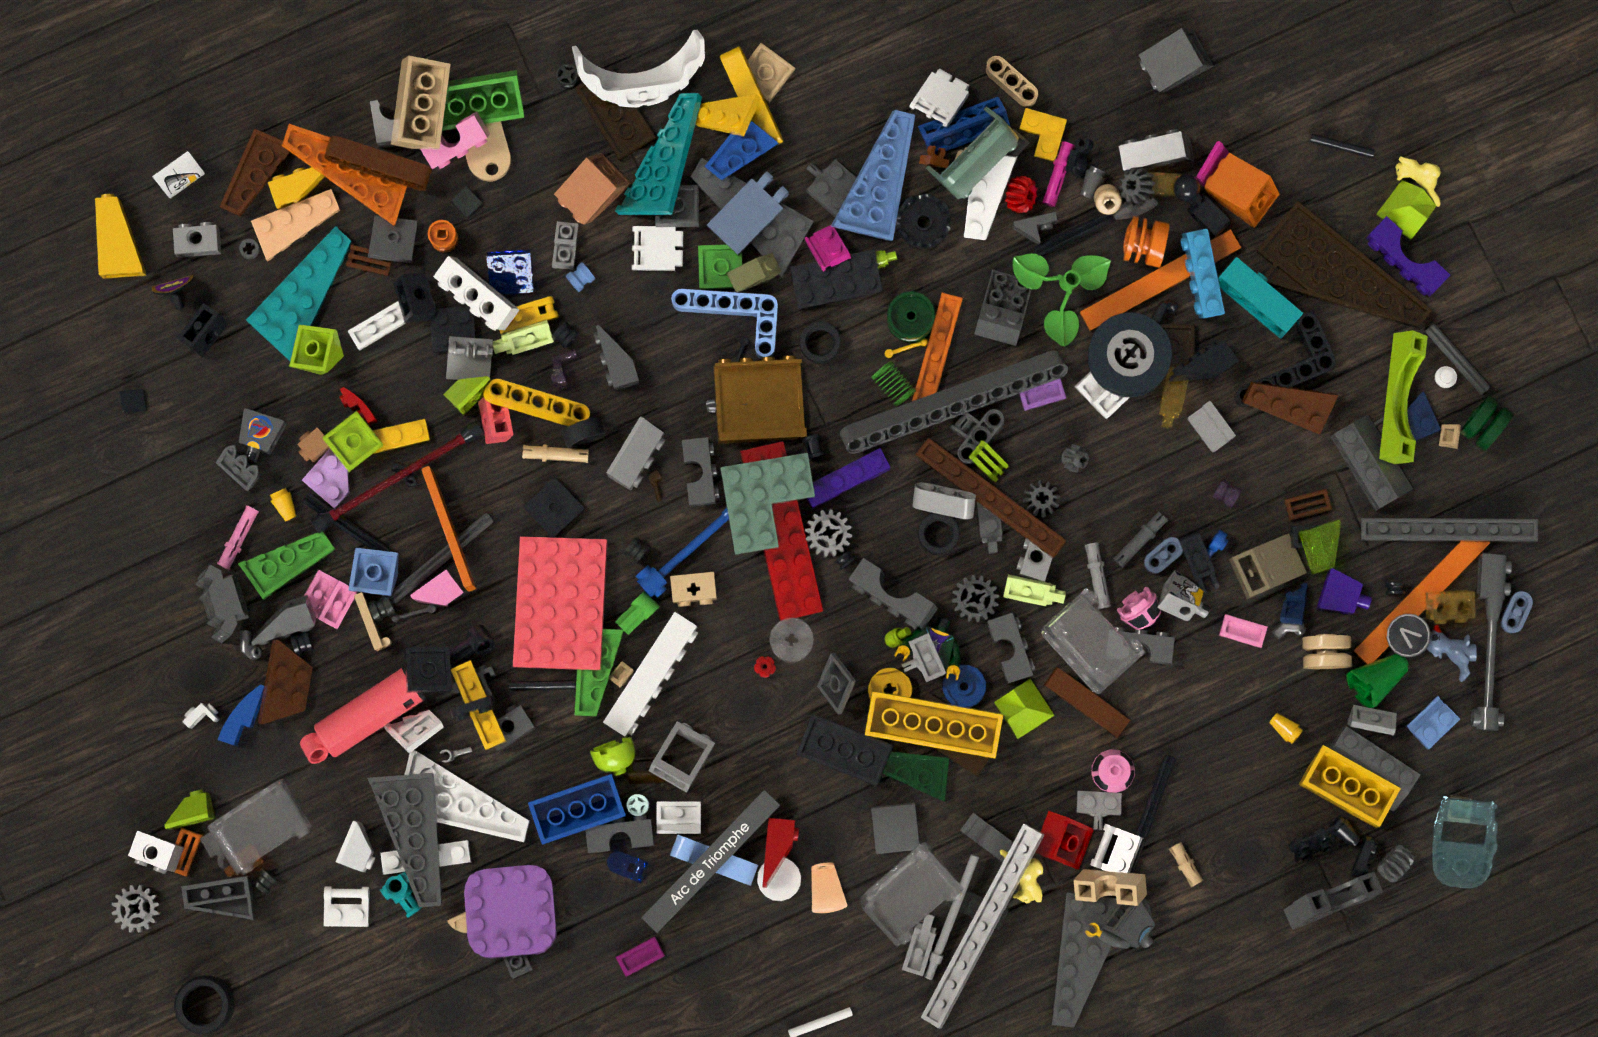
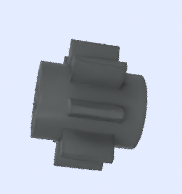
(1075, 458)

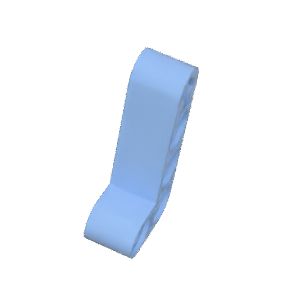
(734, 867)

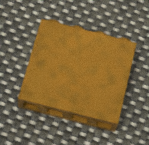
(772, 399)

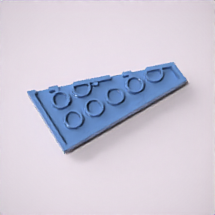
(876, 193)

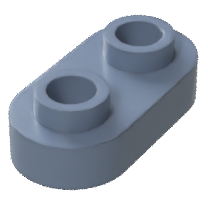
(1163, 556)
(1517, 613)

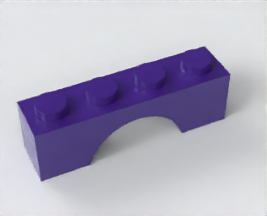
(1387, 240)
(848, 477)

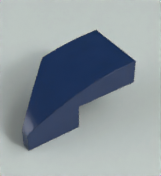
(1294, 606)

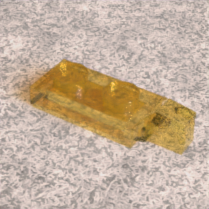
(1172, 399)

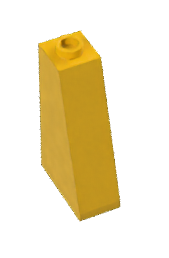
(115, 242)

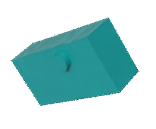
(1259, 297)

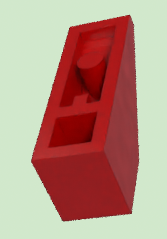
(778, 845)

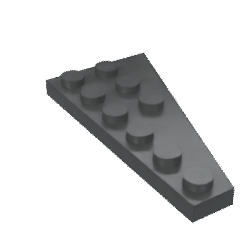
(780, 237)
(411, 819)
(1079, 956)

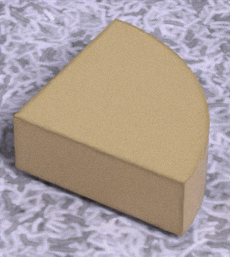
(459, 923)

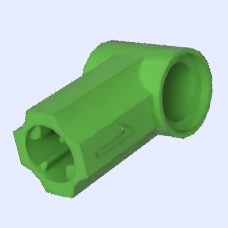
(640, 609)

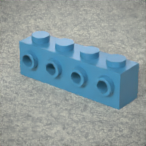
(1203, 273)

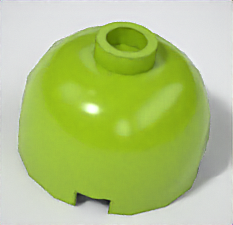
(614, 756)

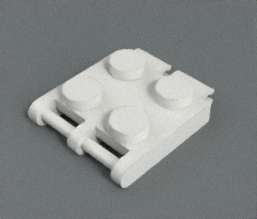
(941, 97)
(657, 248)

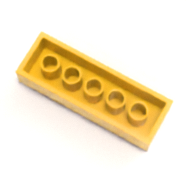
(933, 724)

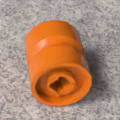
(443, 236)

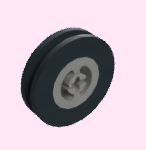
(1148, 371)

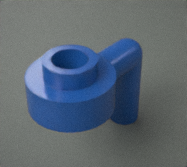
(1218, 542)

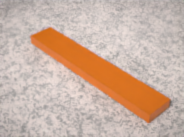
(938, 346)
(448, 528)

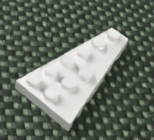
(467, 806)

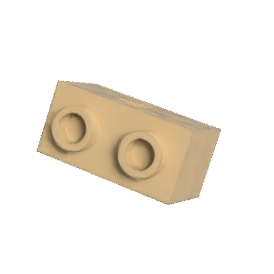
(704, 581)

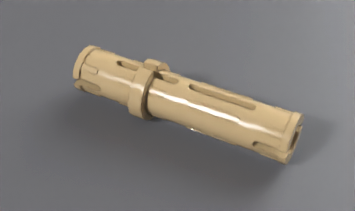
(553, 453)

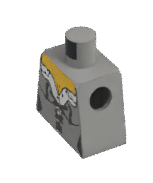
(1182, 598)

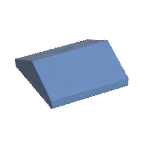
(374, 572)

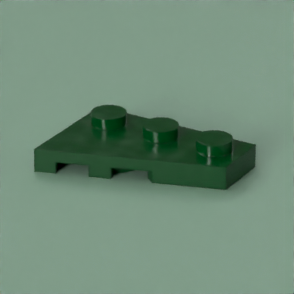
(920, 772)

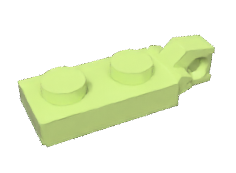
(524, 338)
(1032, 591)

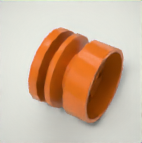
(1146, 241)

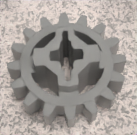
(825, 523)
(144, 897)

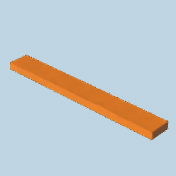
(1153, 284)
(1415, 601)

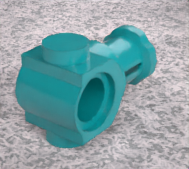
(402, 895)

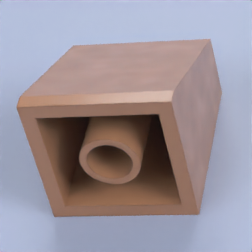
(591, 188)

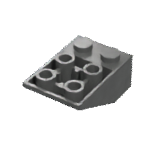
(1003, 308)

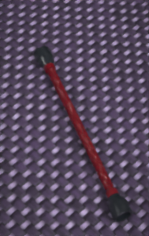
(324, 520)

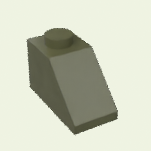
(754, 272)

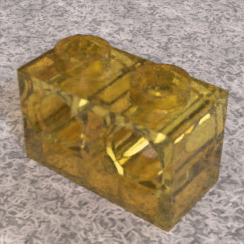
(1450, 603)

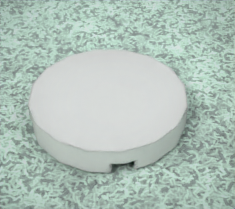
(784, 883)

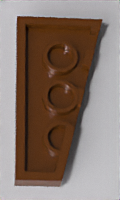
(257, 165)
(1294, 405)

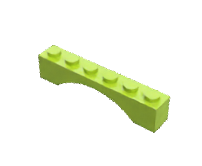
(1406, 356)

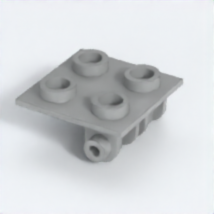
(468, 357)

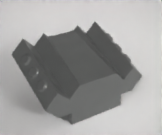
(222, 602)

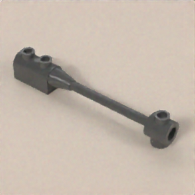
(1492, 588)

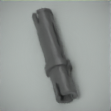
(1141, 538)

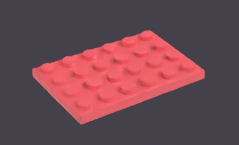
(560, 603)

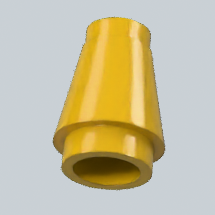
(283, 503)
(1286, 728)

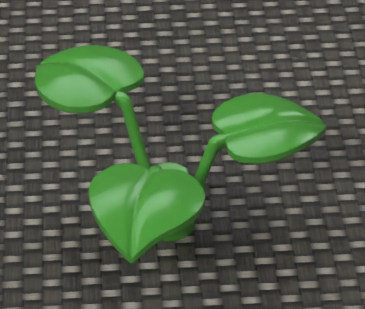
(1087, 271)

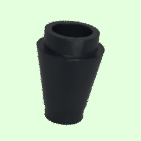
(1345, 831)

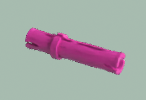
(1058, 175)

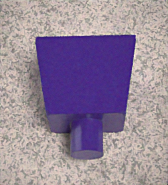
(1342, 594)

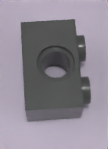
(522, 725)

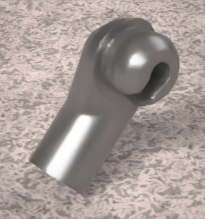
(1283, 628)
(246, 647)

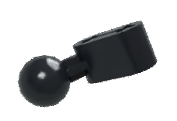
(1202, 208)

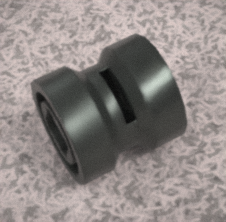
(381, 608)

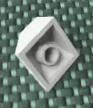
(356, 849)

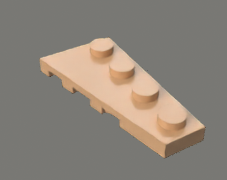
(283, 227)

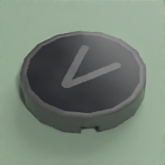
(1408, 635)

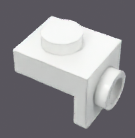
(194, 714)

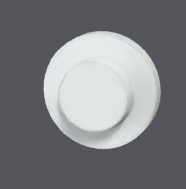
(1445, 377)

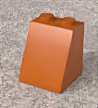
(1242, 189)

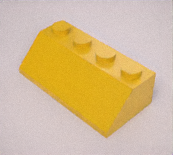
(1349, 786)

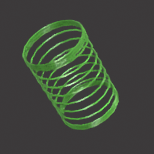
(884, 369)

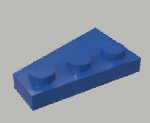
(740, 151)

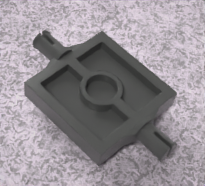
(830, 185)

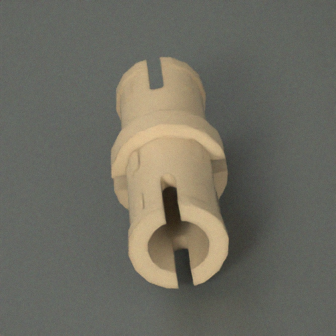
(1186, 864)

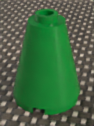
(1377, 679)

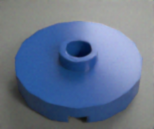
(975, 691)

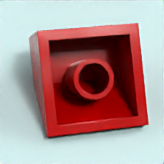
(1064, 840)

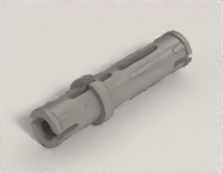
(1096, 565)

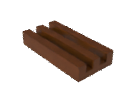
(351, 256)
(1289, 509)

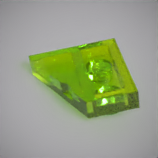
(1321, 545)

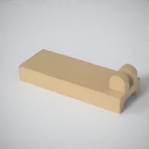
(377, 642)

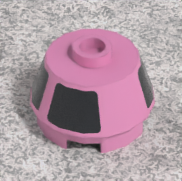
(1140, 609)
(1113, 771)

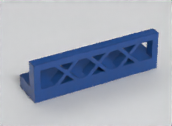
(965, 129)

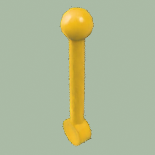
(889, 353)

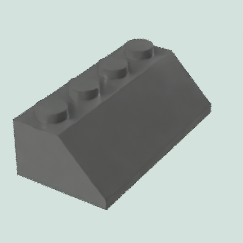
(1360, 449)
(1376, 760)

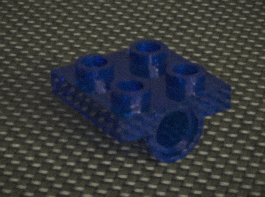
(511, 271)

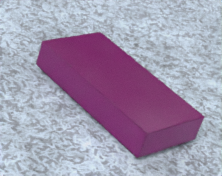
(640, 956)

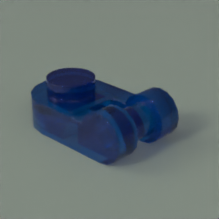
(619, 862)

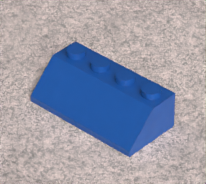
(576, 808)

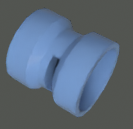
(580, 277)

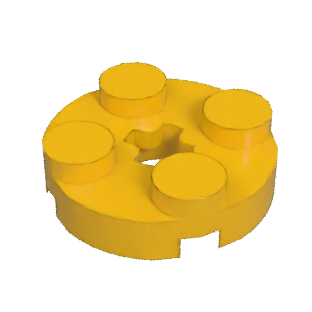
(893, 677)

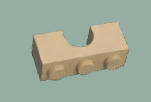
(1094, 884)

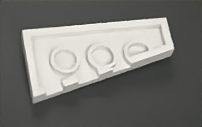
(986, 198)

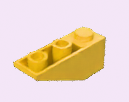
(294, 187)

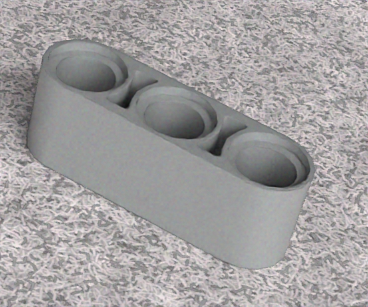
(944, 500)

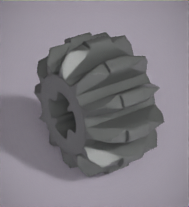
(1137, 185)
(1045, 493)
(1395, 863)

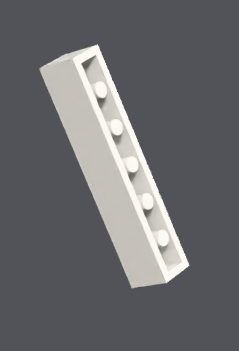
(650, 674)

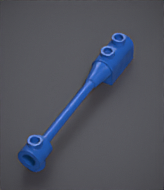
(653, 580)

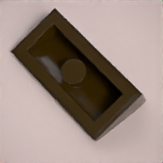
(639, 770)

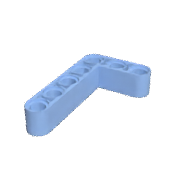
(734, 309)

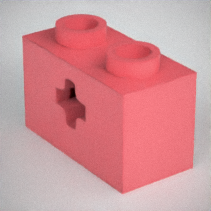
(495, 422)

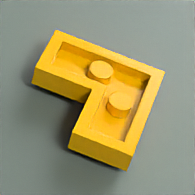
(1048, 128)

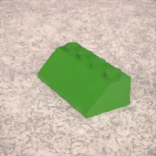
(493, 96)

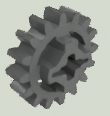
(980, 608)

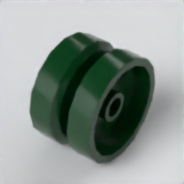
(904, 328)
(1484, 421)

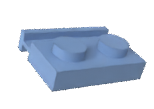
(1432, 722)

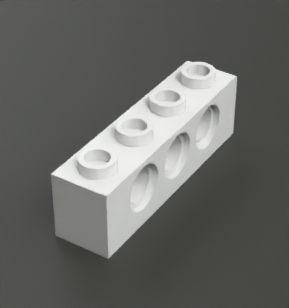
(503, 310)

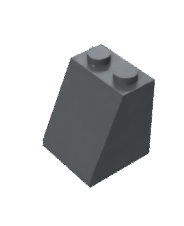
(1175, 60)

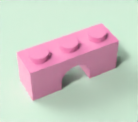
(472, 133)

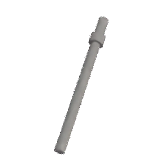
(936, 956)

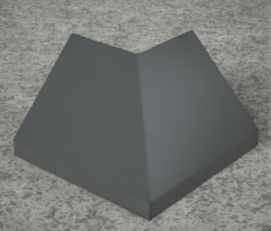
(836, 683)

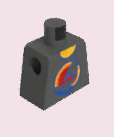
(259, 433)

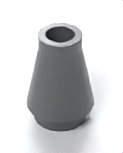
(1093, 179)

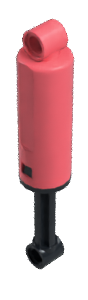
(380, 705)

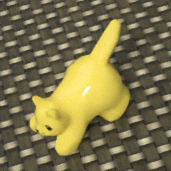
(1425, 175)
(1028, 887)

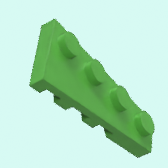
(278, 567)
(593, 683)

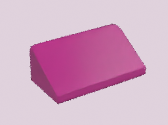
(1212, 162)

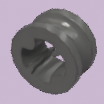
(243, 245)

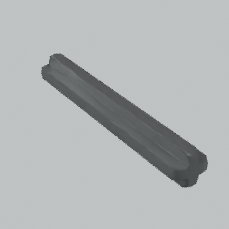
(1457, 359)

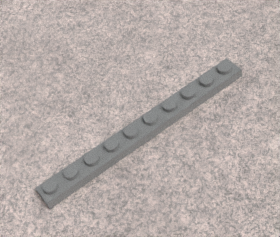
(982, 925)

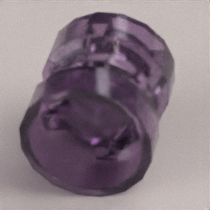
(1227, 493)

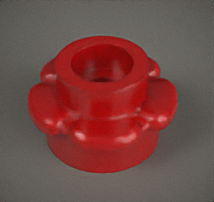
(758, 667)

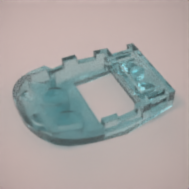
(1460, 862)

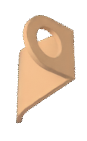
(826, 889)

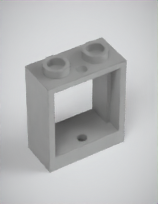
(673, 774)

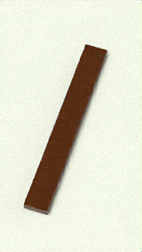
(991, 498)

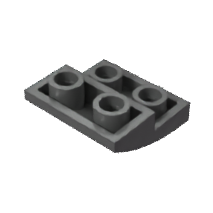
(895, 828)

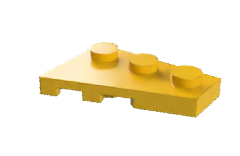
(728, 115)

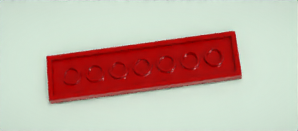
(790, 563)

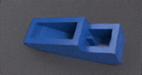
(243, 715)

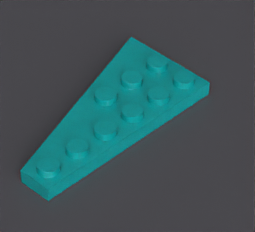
(663, 166)
(300, 294)

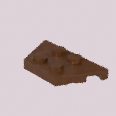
(285, 684)

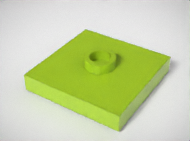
(352, 441)

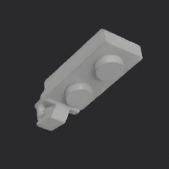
(920, 947)

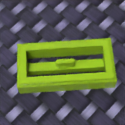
(997, 468)

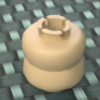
(1107, 199)

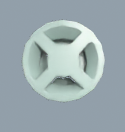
(634, 805)

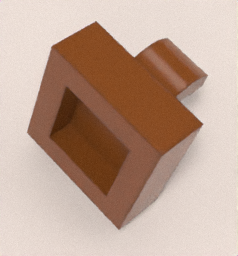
(934, 160)

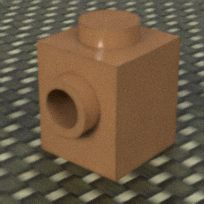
(312, 445)

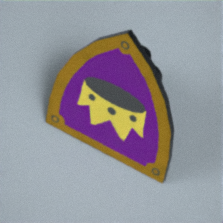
(172, 288)

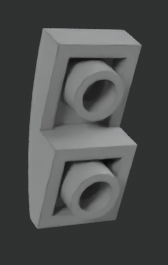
(565, 245)

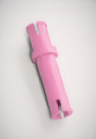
(237, 537)

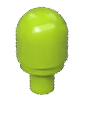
(883, 258)
(896, 637)

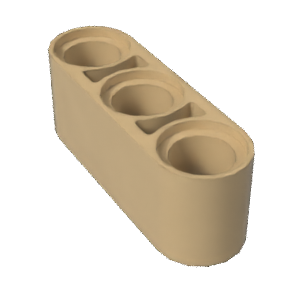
(1014, 91)

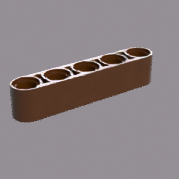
(378, 163)

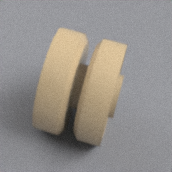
(1327, 651)

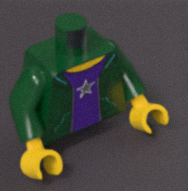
(944, 644)

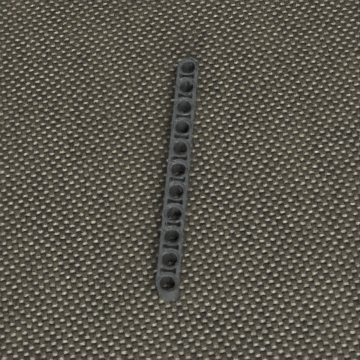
(953, 401)

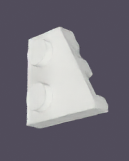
(414, 729)

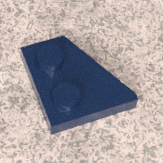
(1421, 418)

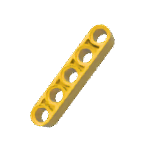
(746, 84)
(526, 404)

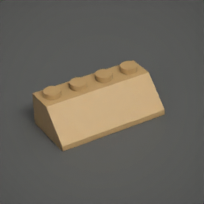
(420, 103)

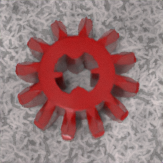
(1021, 194)

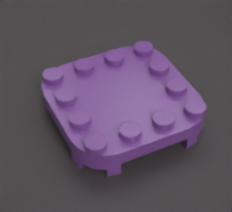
(510, 911)

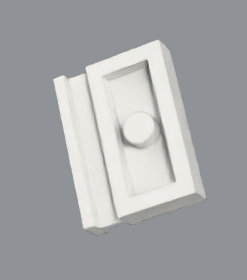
(678, 818)

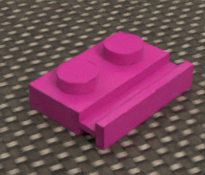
(827, 247)

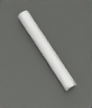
(820, 1022)

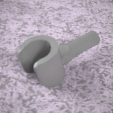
(455, 753)

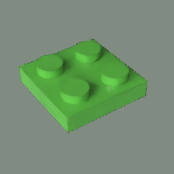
(714, 265)

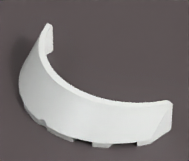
(646, 86)

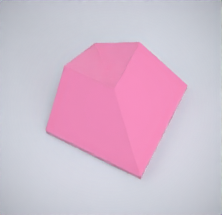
(438, 591)

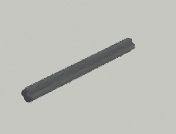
(439, 559)

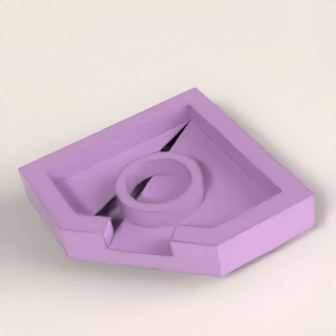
(329, 479)

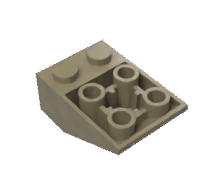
(1267, 566)

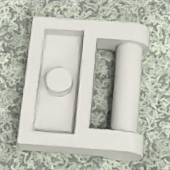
(1122, 854)
(346, 914)

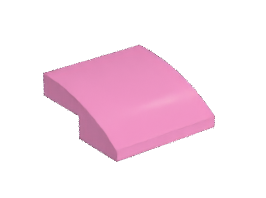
(329, 598)

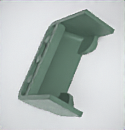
(978, 157)

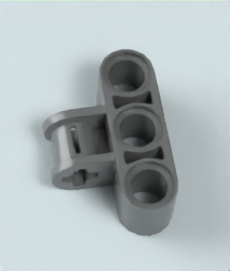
(972, 427)

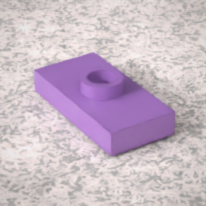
(1043, 395)

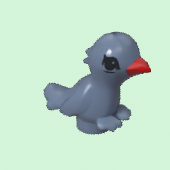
(1457, 650)

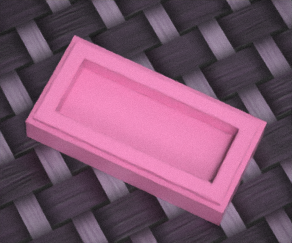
(1243, 631)

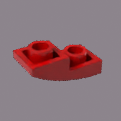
(354, 402)

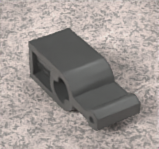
(986, 836)

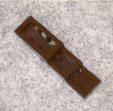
(1086, 702)

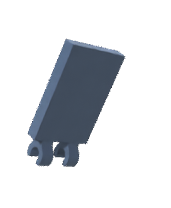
(747, 214)

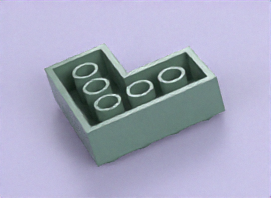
(754, 488)

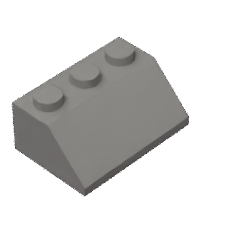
(636, 454)

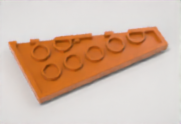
(374, 192)

